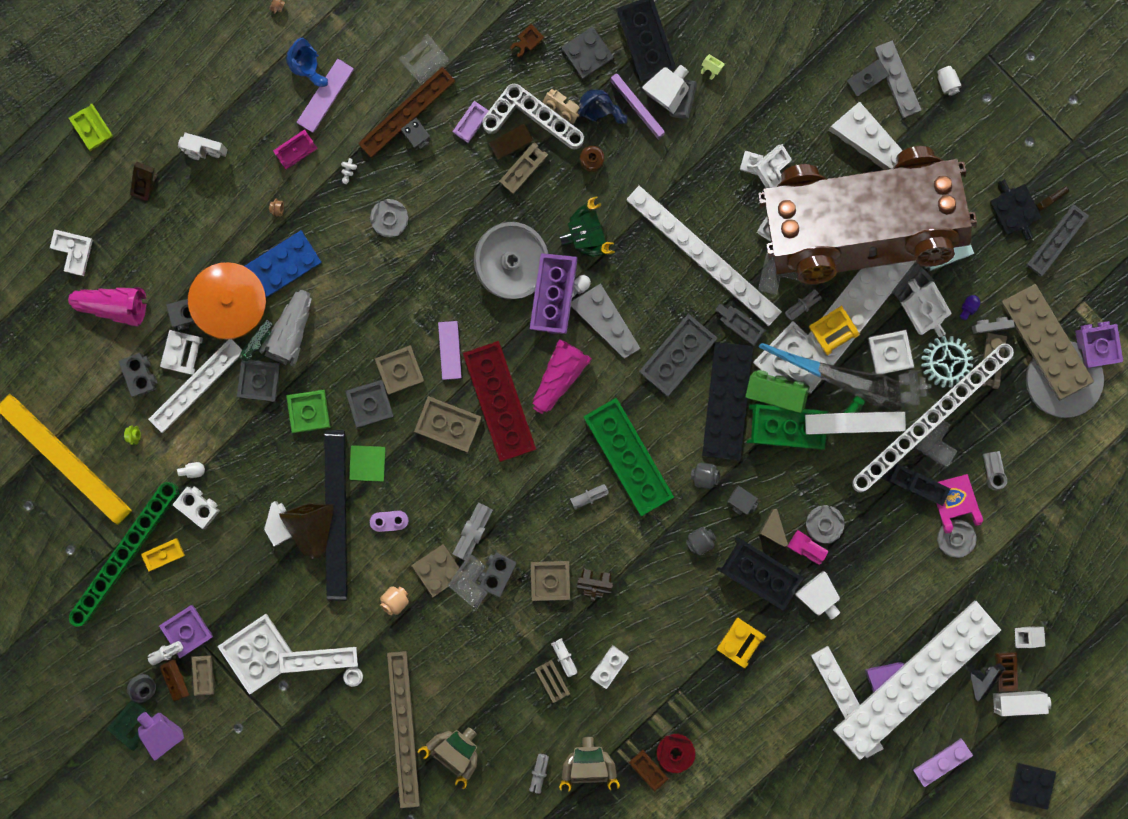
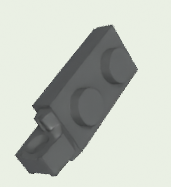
(740, 324)

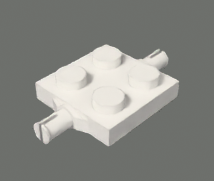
(926, 308)

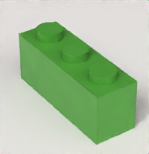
(777, 391)

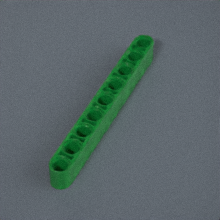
(115, 559)

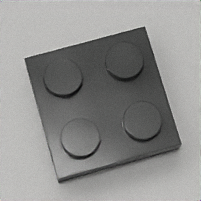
(587, 52)
(258, 380)
(369, 403)

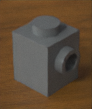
(742, 501)

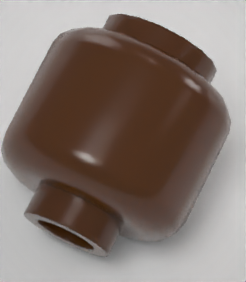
(590, 164)

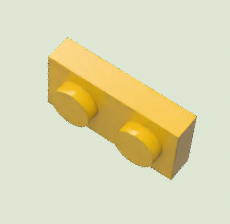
(163, 554)

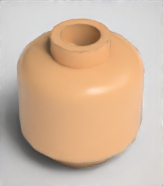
(394, 600)

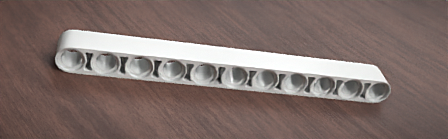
(938, 410)

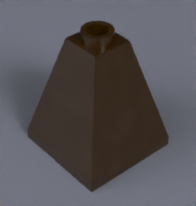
(309, 527)

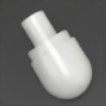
(581, 284)
(192, 470)

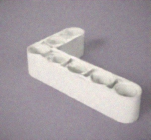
(534, 113)
(855, 422)

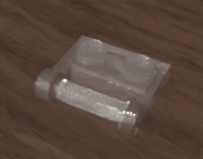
(428, 64)

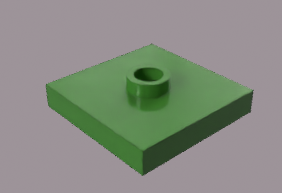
(308, 411)

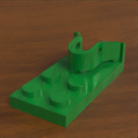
(783, 427)

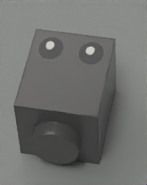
(416, 134)

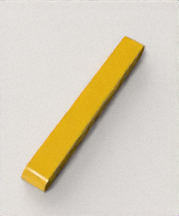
(64, 459)

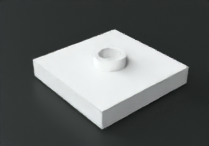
(891, 352)

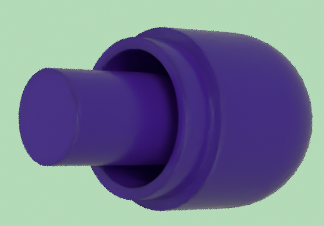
(970, 306)

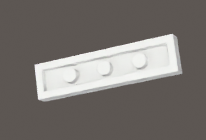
(317, 660)

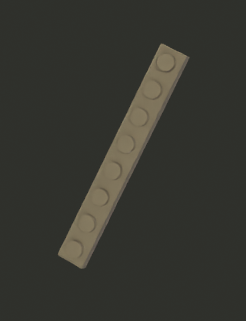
(403, 729)

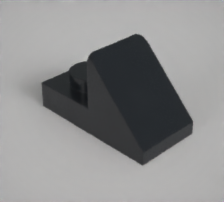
(984, 683)

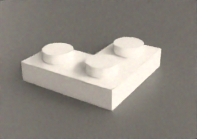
(770, 166)
(77, 248)

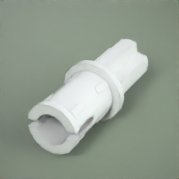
(165, 653)
(564, 658)

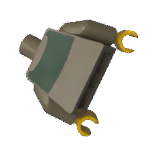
(454, 752)
(588, 765)

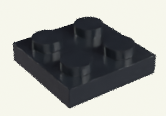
(1032, 786)

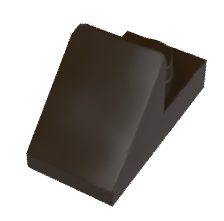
(142, 181)

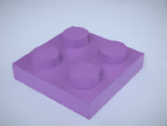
(187, 629)

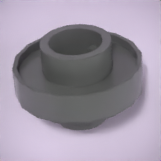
(141, 688)

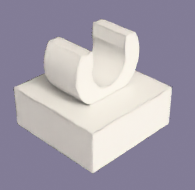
(748, 161)

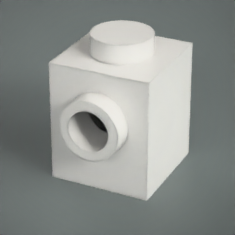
(1029, 637)

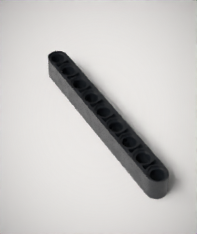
(336, 494)

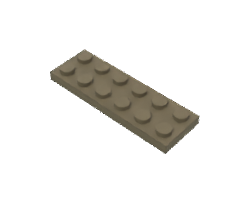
(1047, 342)

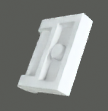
(175, 351)

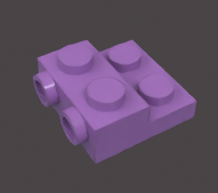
(1099, 344)

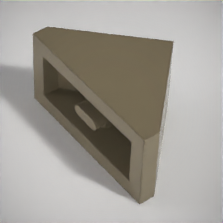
(773, 529)

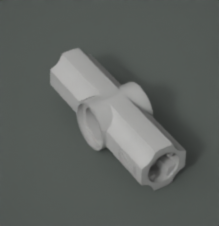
(472, 531)

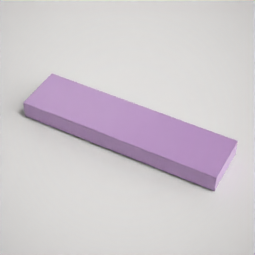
(325, 96)
(637, 106)

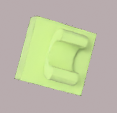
(712, 64)

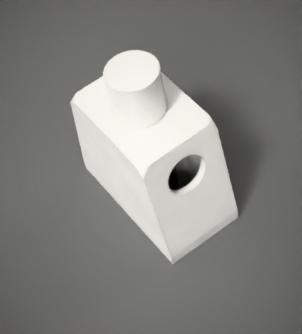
(668, 87)
(820, 595)

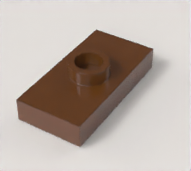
(174, 680)
(648, 770)

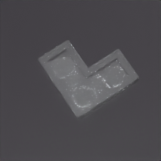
(769, 280)
(934, 447)
(464, 581)

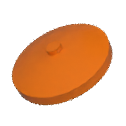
(226, 301)

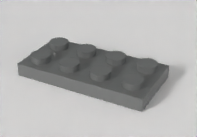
(678, 355)

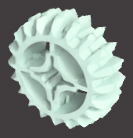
(946, 353)

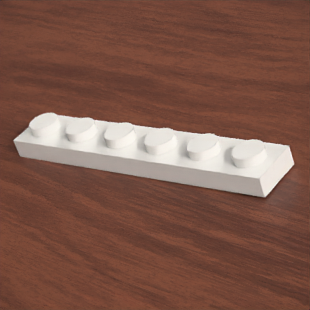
(195, 386)
(838, 686)

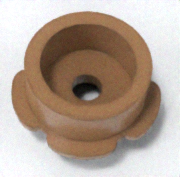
(277, 5)
(276, 208)

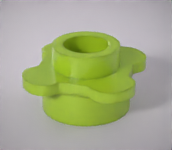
(132, 435)

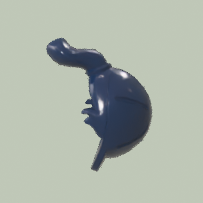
(597, 105)

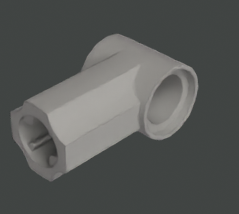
(993, 468)

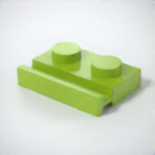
(91, 127)

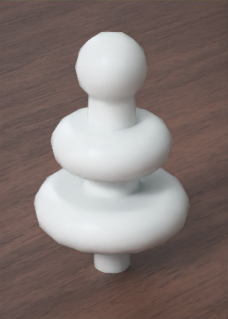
(347, 172)

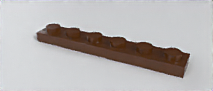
(406, 112)

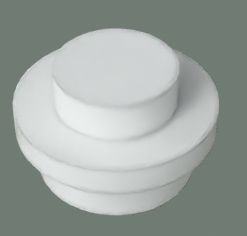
(353, 676)

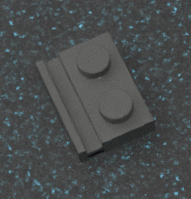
(903, 289)

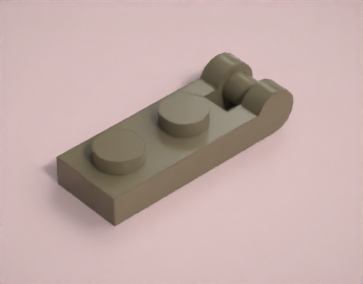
(523, 168)
(991, 344)

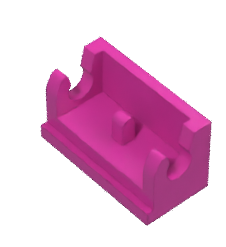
(295, 149)

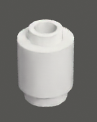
(949, 80)

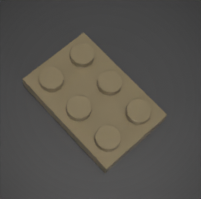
(448, 424)

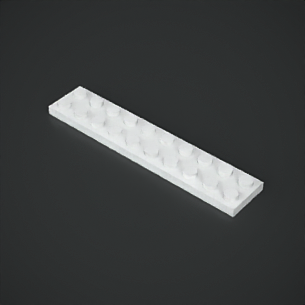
(860, 301)
(917, 680)

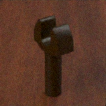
(1052, 198)

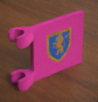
(959, 502)

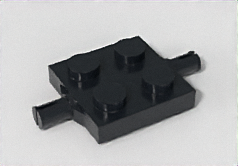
(1015, 209)

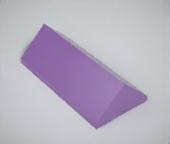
(553, 293)

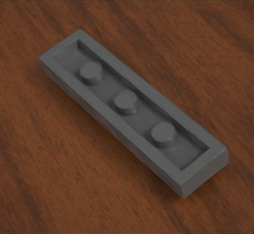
(1057, 240)

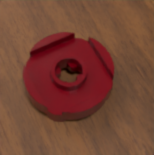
(666, 759)

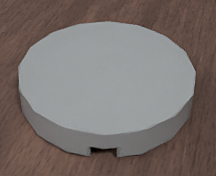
(389, 218)
(825, 524)
(959, 541)

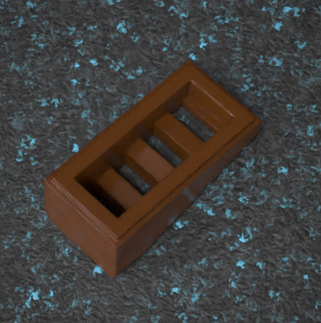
(1013, 656)

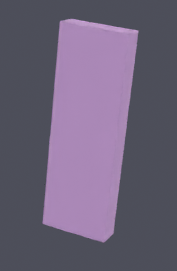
(449, 350)

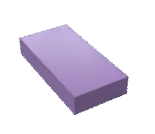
(470, 122)

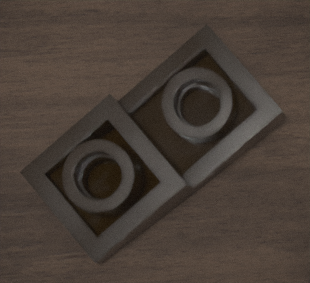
(511, 141)

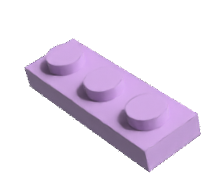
(942, 762)

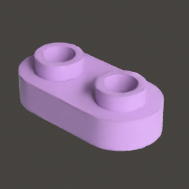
(389, 521)

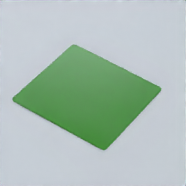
(367, 463)

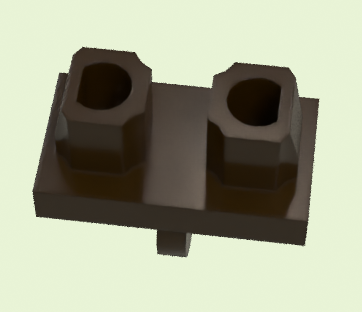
(592, 587)

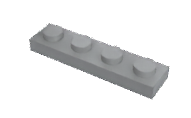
(898, 79)

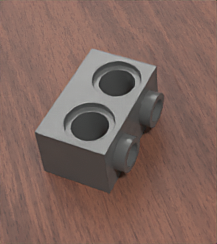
(133, 377)
(501, 576)

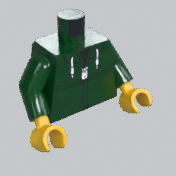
(586, 231)

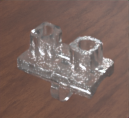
(912, 379)

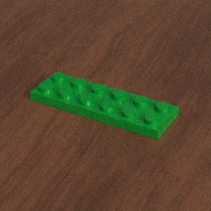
(628, 456)

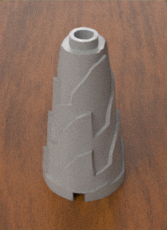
(287, 333)

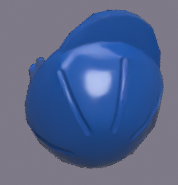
(303, 62)

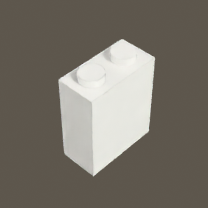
(1021, 703)

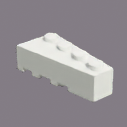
(867, 136)

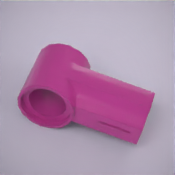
(804, 546)

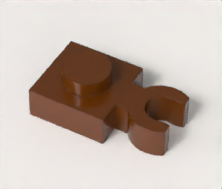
(528, 39)

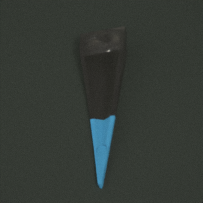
(869, 386)

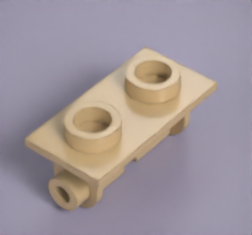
(568, 111)

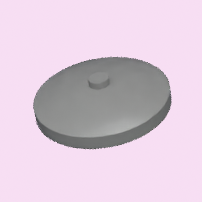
(509, 259)
(1071, 406)

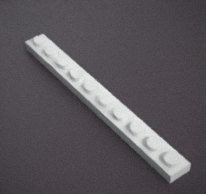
(703, 255)

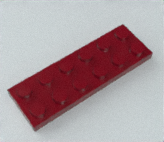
(499, 401)

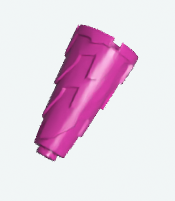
(119, 304)
(561, 372)

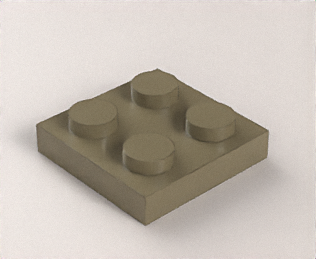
(399, 370)
(436, 569)
(550, 580)

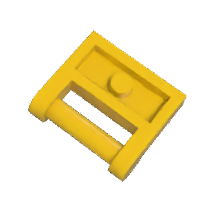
(829, 325)
(735, 639)

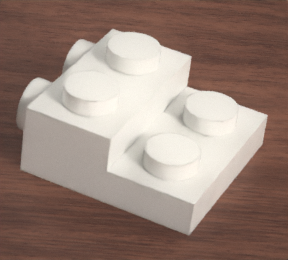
(198, 147)

